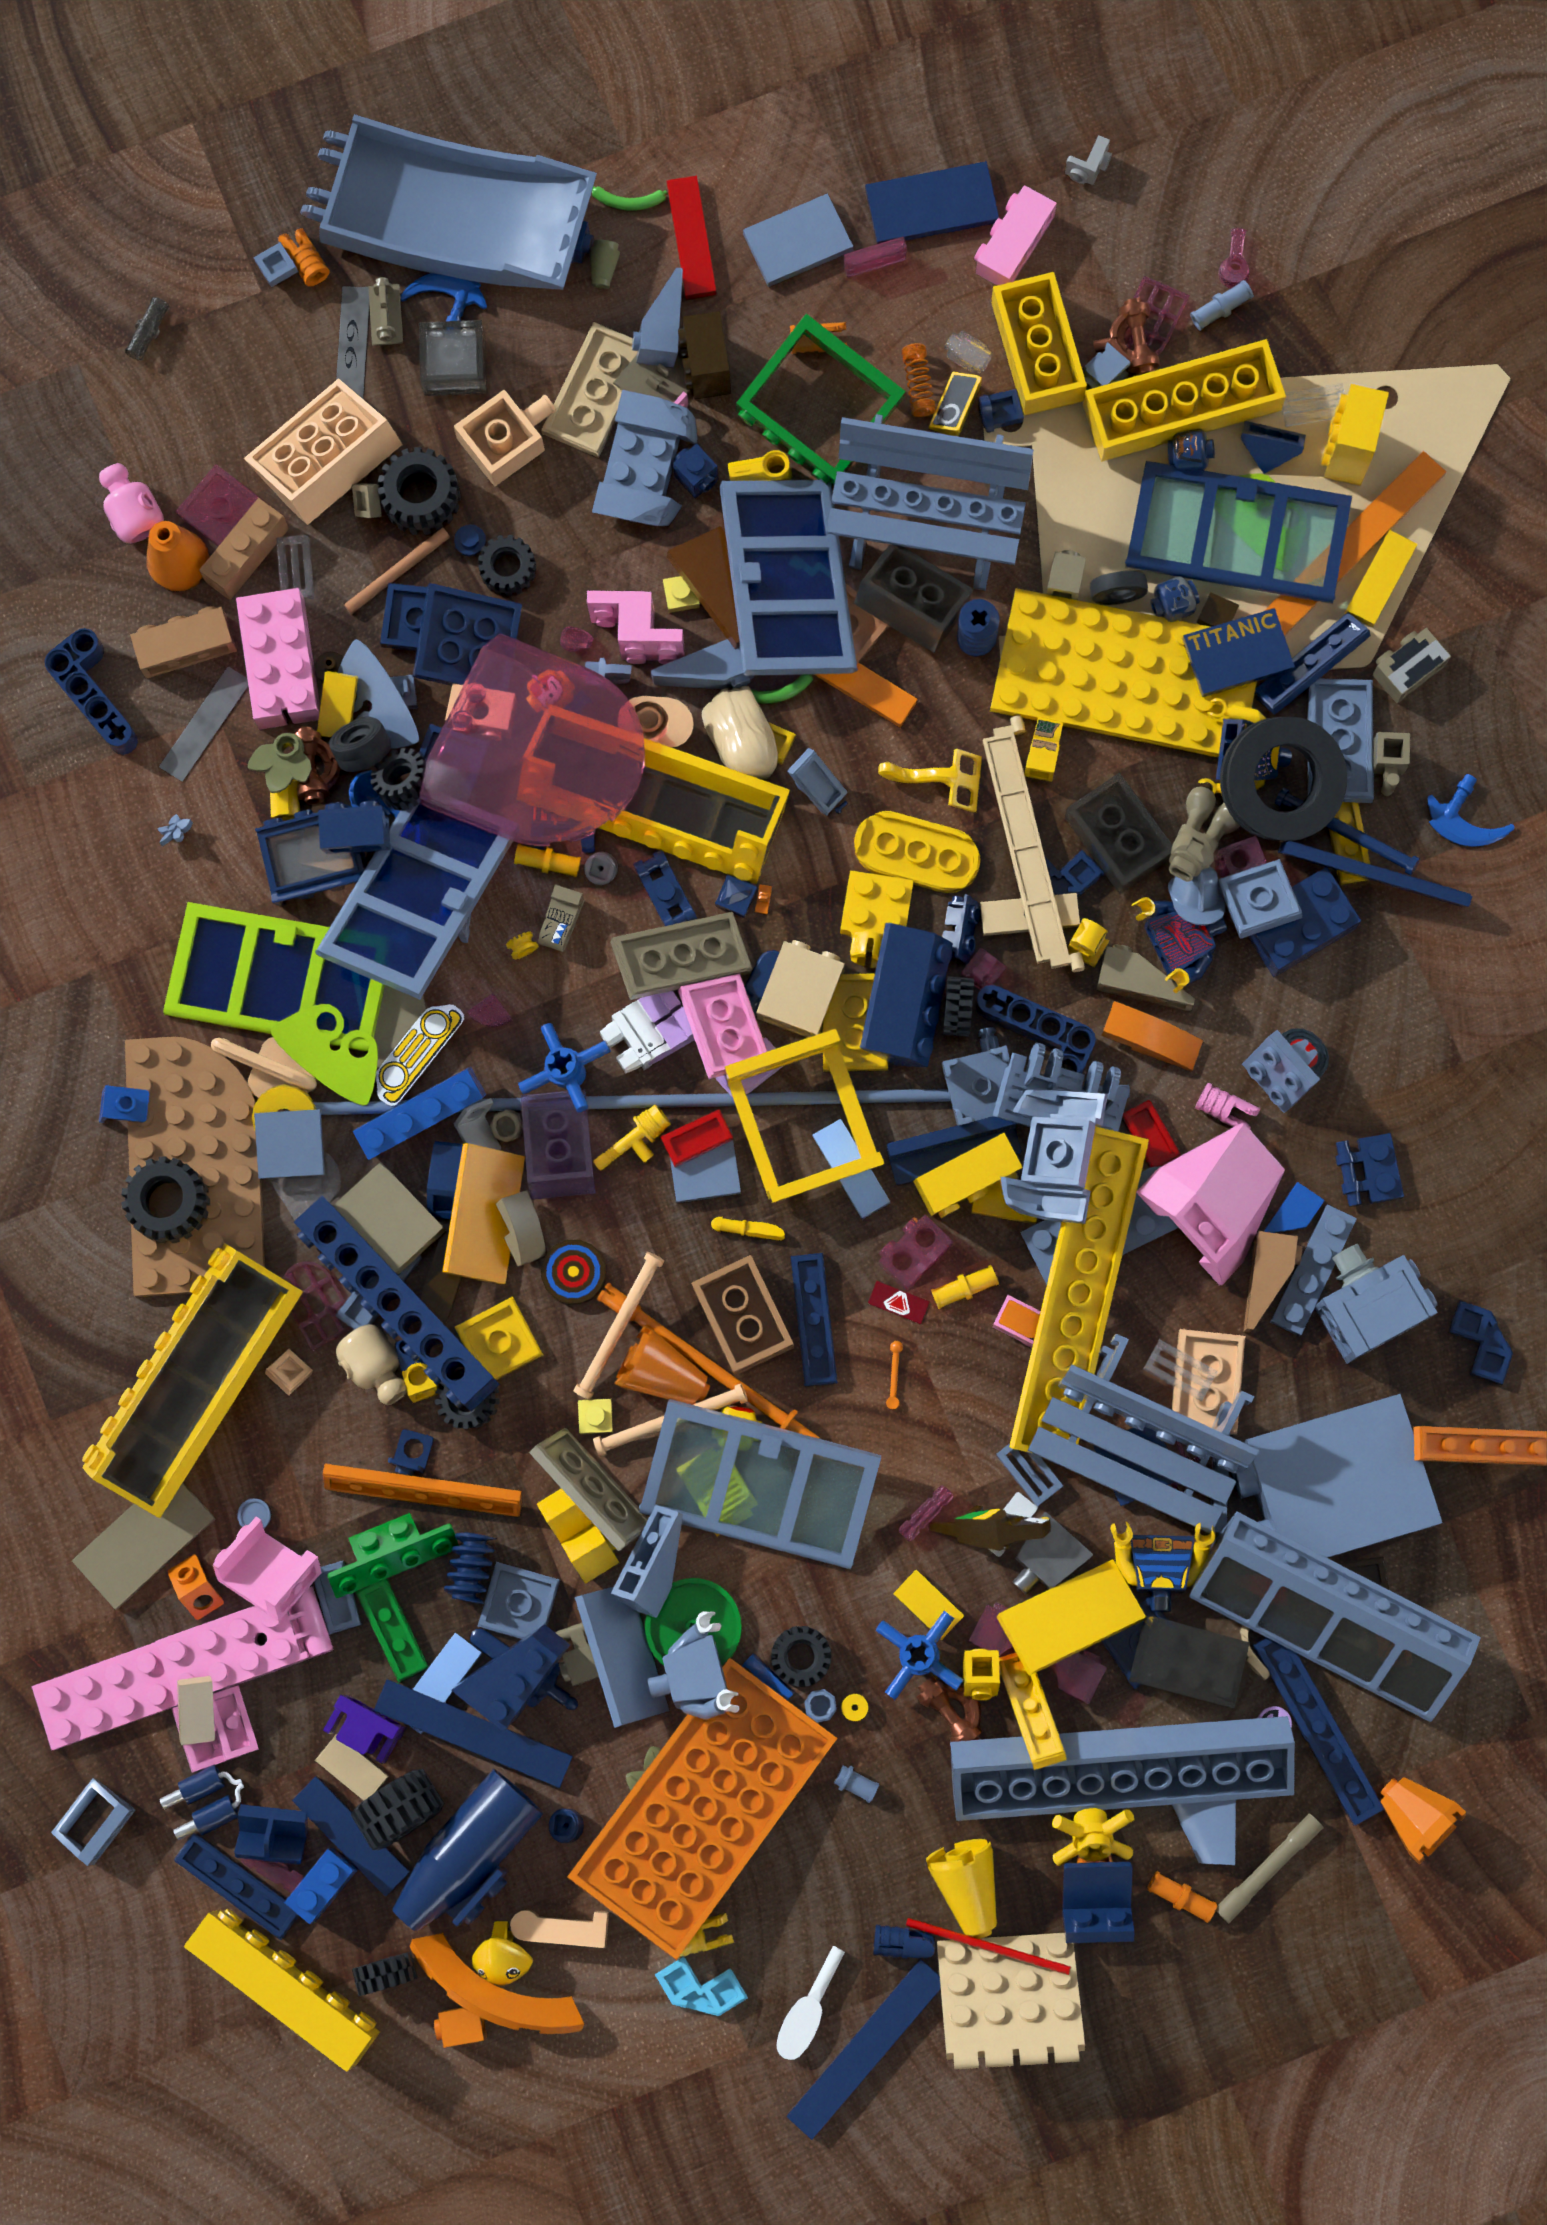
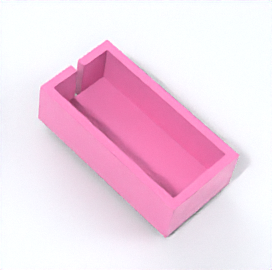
(278, 658)

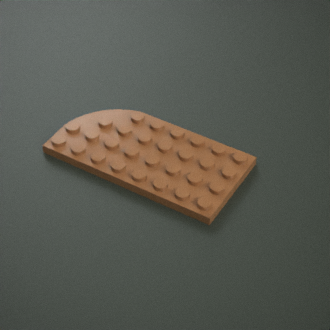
(203, 1118)

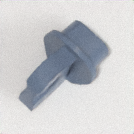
(614, 672)

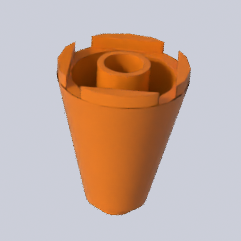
(175, 556)
(661, 1371)

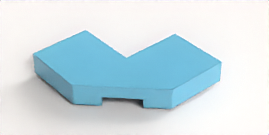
(687, 1992)

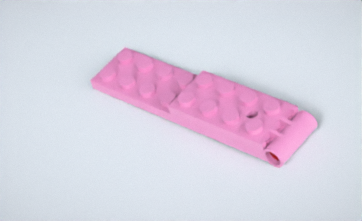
(147, 1677)

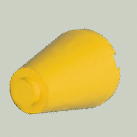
(967, 1884)

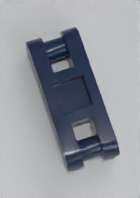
(665, 891)

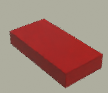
(1145, 1123)
(697, 1138)

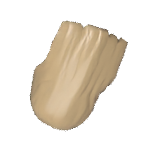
(741, 732)

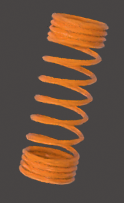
(916, 353)

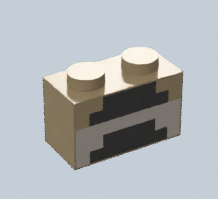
(1411, 664)

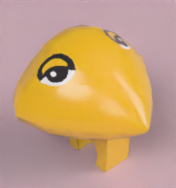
(500, 1958)

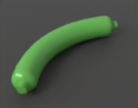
(629, 204)
(784, 693)

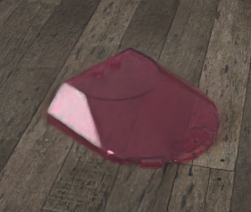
(535, 748)

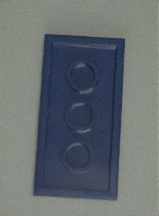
(932, 203)

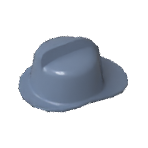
(1199, 899)

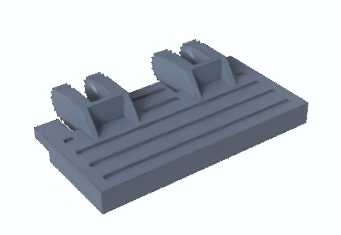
(1017, 1081)

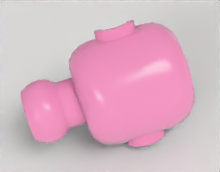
(129, 505)

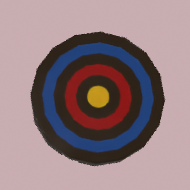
(573, 1272)

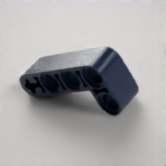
(93, 698)
(1032, 1028)

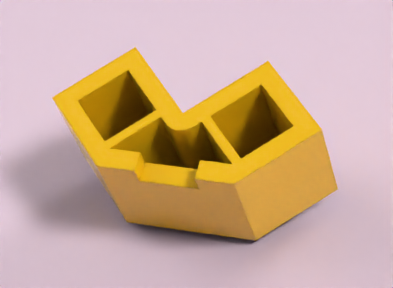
(581, 1539)

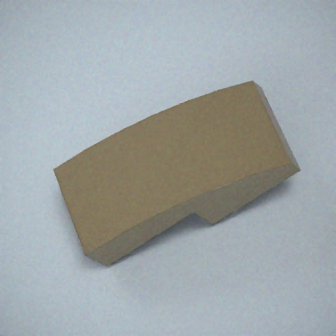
(525, 1231)

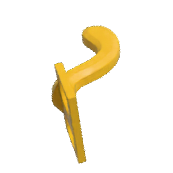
(950, 776)

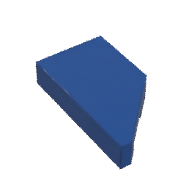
(1295, 1210)

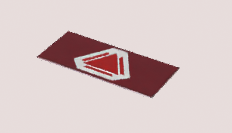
(898, 1302)

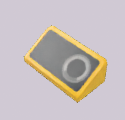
(955, 403)

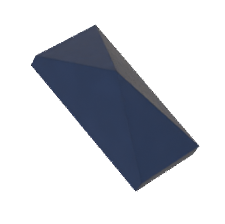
(1271, 445)

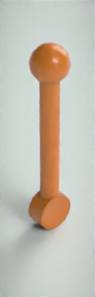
(893, 1402)

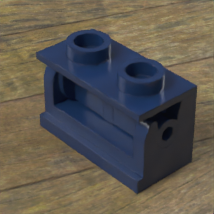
(354, 828)

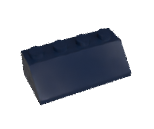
(906, 995)

